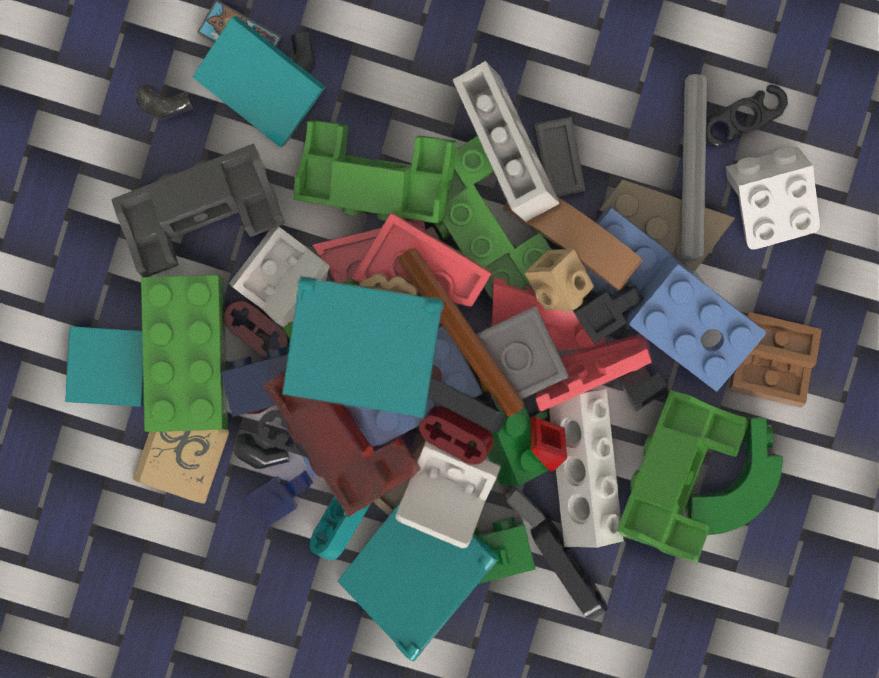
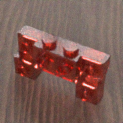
(340, 449)

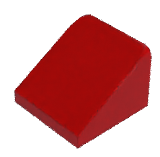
(548, 442)

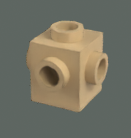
(559, 280)

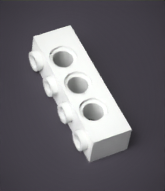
(505, 142)
(588, 474)

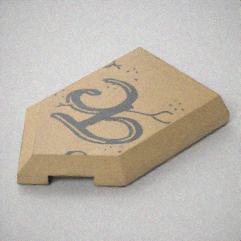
(181, 462)

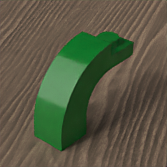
(751, 490)

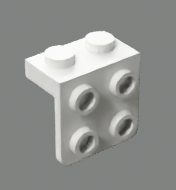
(775, 196)
(273, 274)
(446, 496)

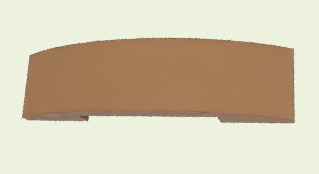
(593, 244)

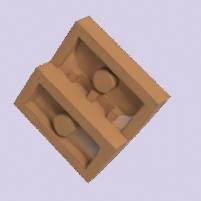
(779, 363)

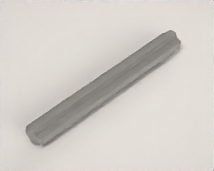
(694, 167)

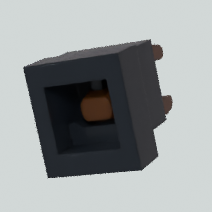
(642, 388)

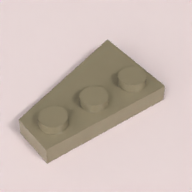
(661, 217)

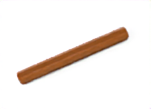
(462, 334)

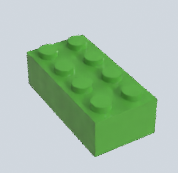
(184, 353)

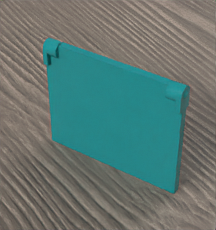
(362, 346)
(414, 581)

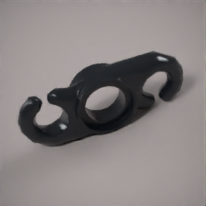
(762, 115)

